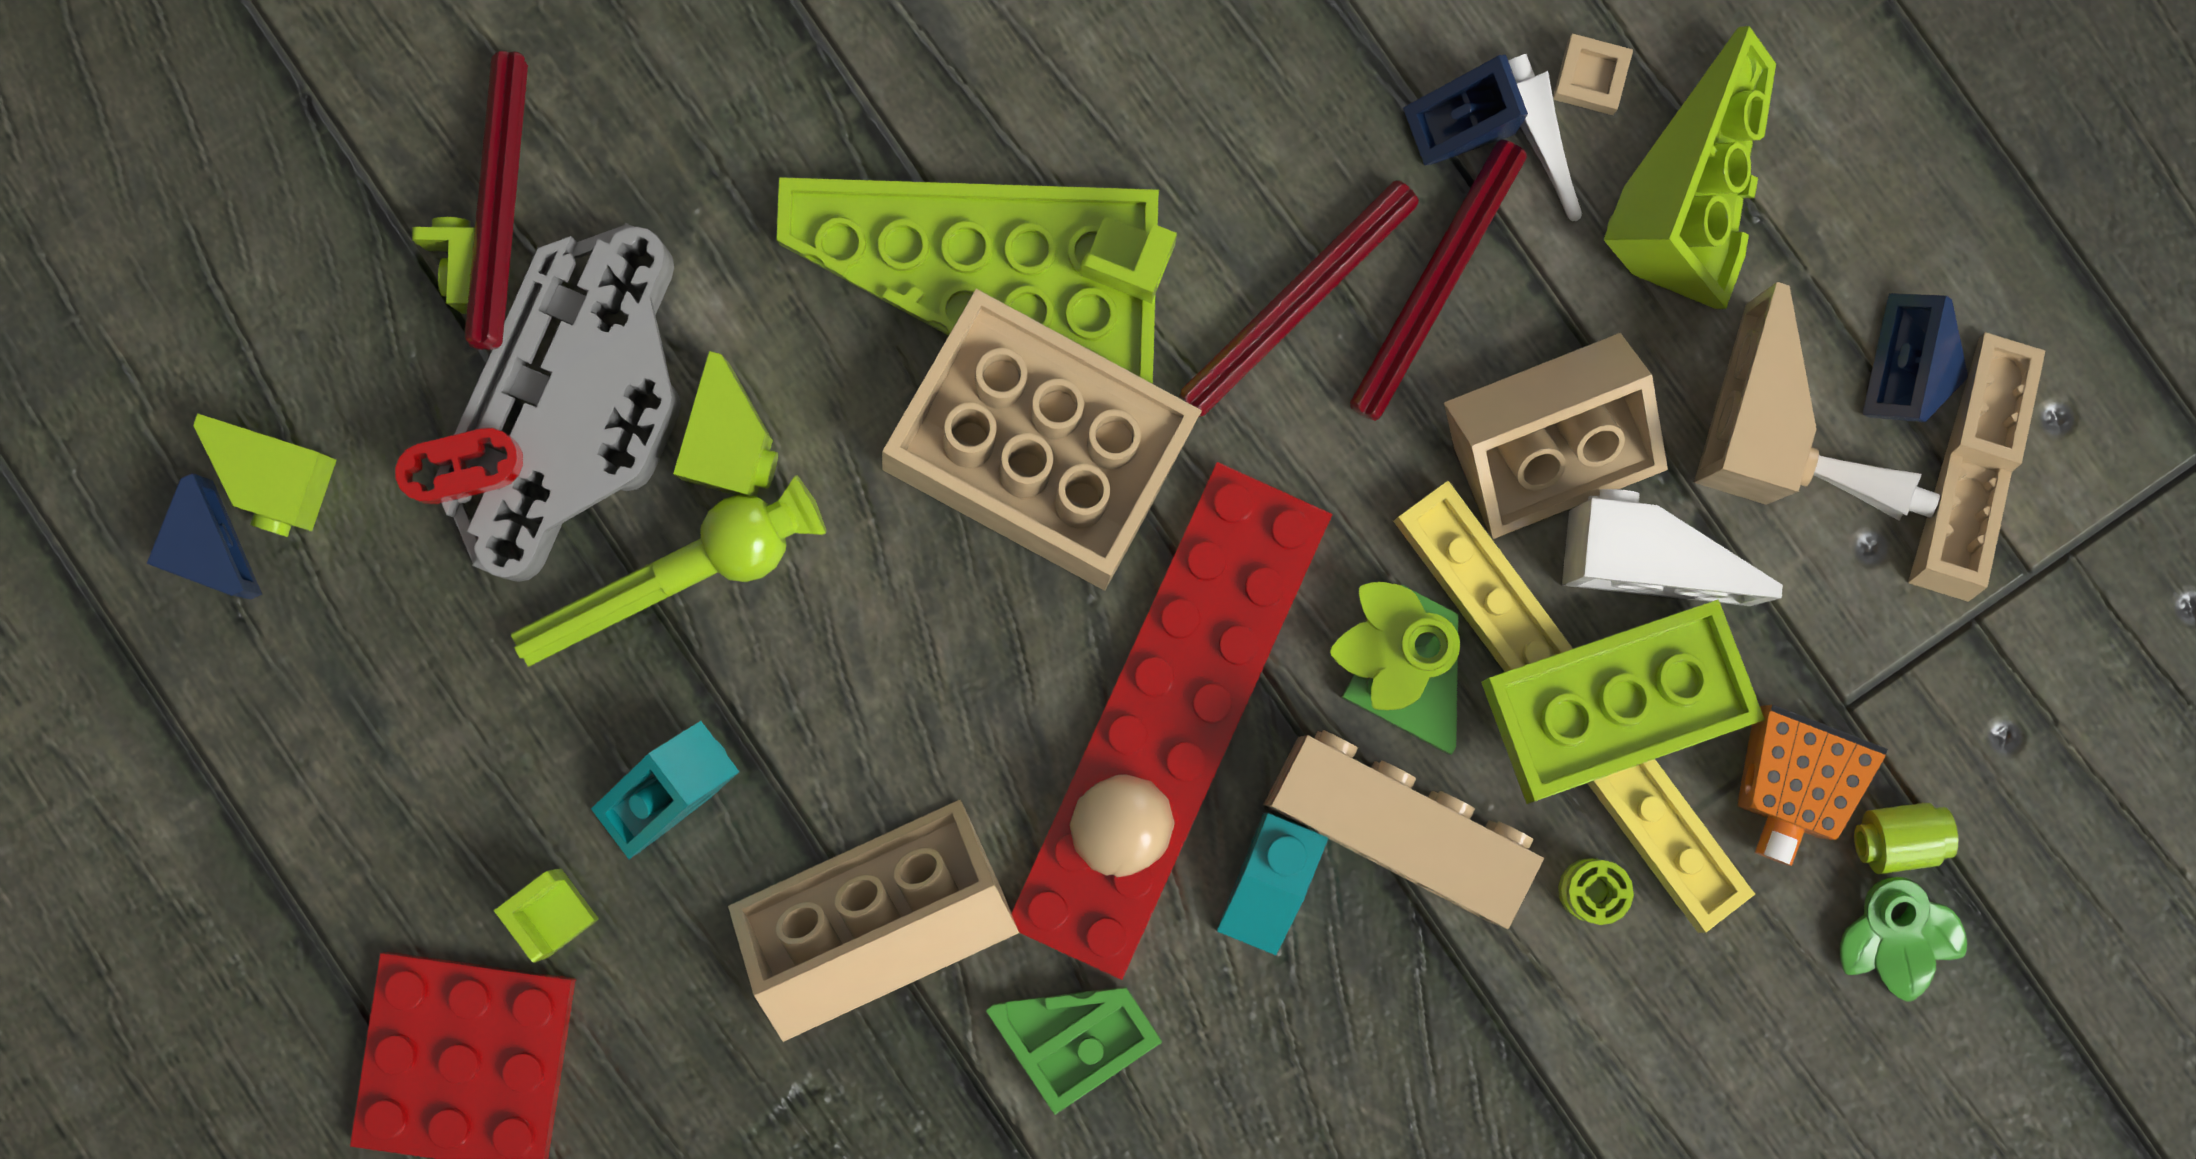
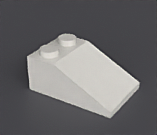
(1648, 551)

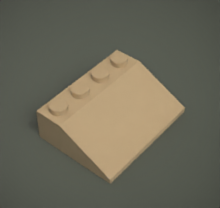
(1039, 439)

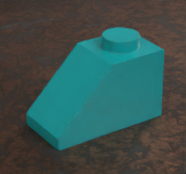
(664, 789)
(1272, 883)

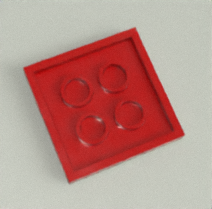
(462, 1060)

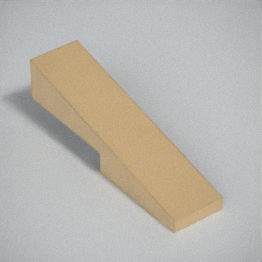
(1977, 468)

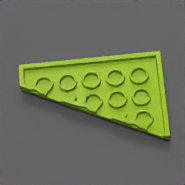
(940, 242)

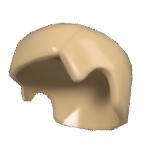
(1122, 825)

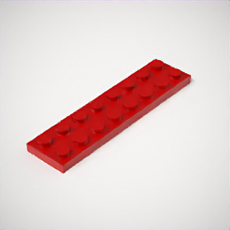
(1176, 705)

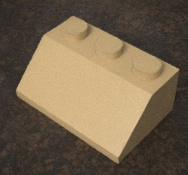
(1558, 434)

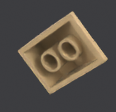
(1764, 410)

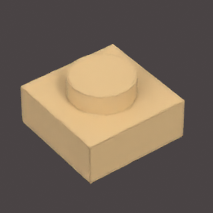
(1592, 74)

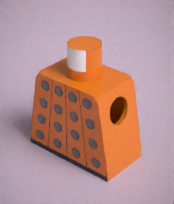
(1803, 779)

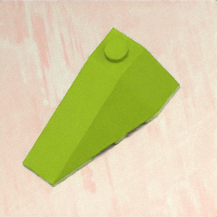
(1688, 193)

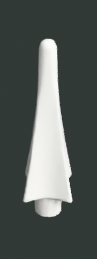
(1543, 131)
(1885, 489)

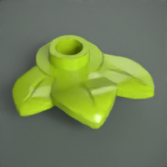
(1386, 645)

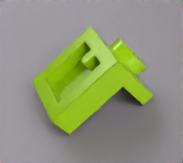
(454, 272)

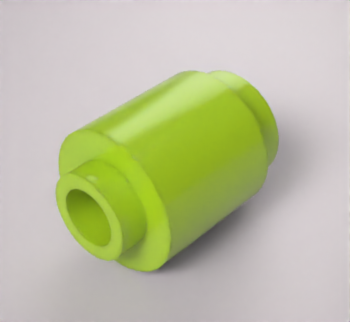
(1906, 837)

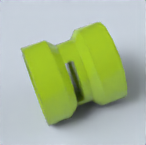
(1583, 891)

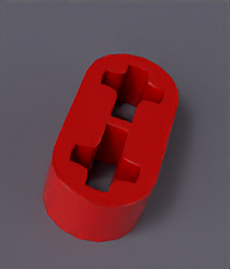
(455, 451)

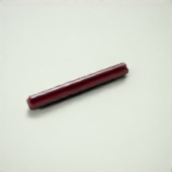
(496, 201)
(1438, 280)
(1300, 297)

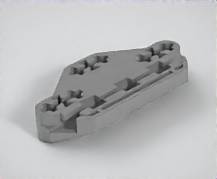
(582, 402)

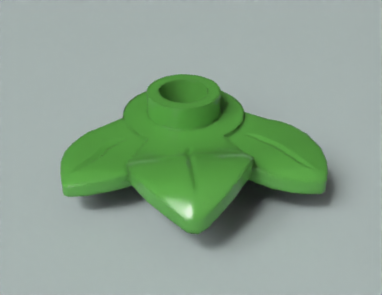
(1905, 947)

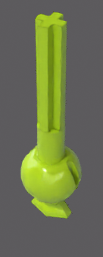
(738, 540)

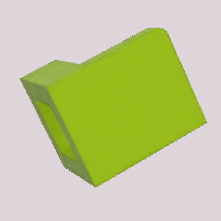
(1129, 258)
(546, 915)

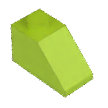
(725, 437)
(267, 475)

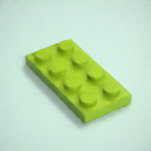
(1622, 701)

